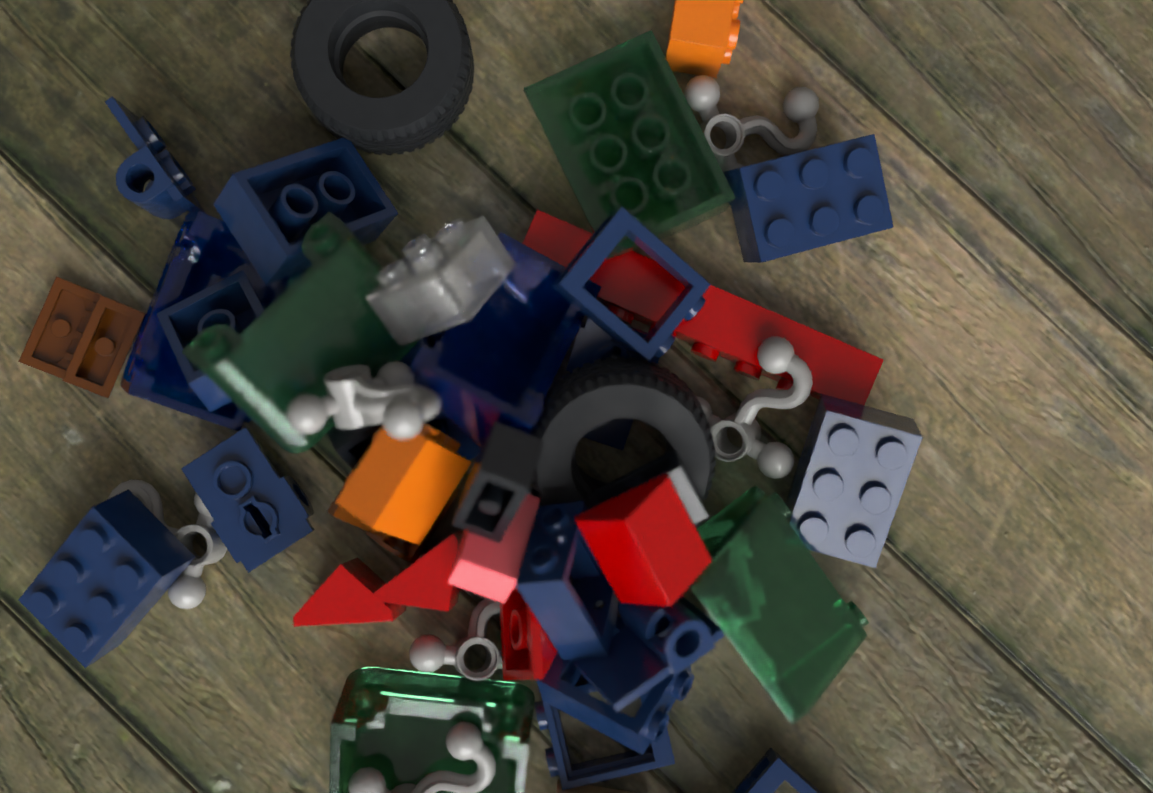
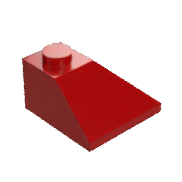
(524, 643)

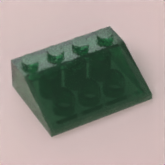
(630, 141)

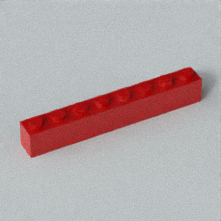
(723, 327)

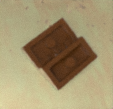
(82, 337)

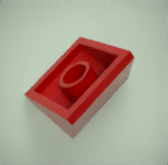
(646, 543)
(426, 580)
(348, 599)

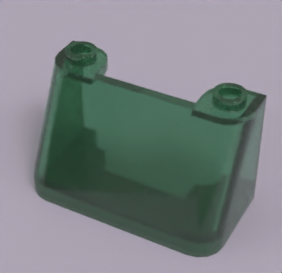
(303, 336)
(776, 602)
(402, 721)

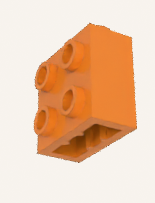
(404, 482)

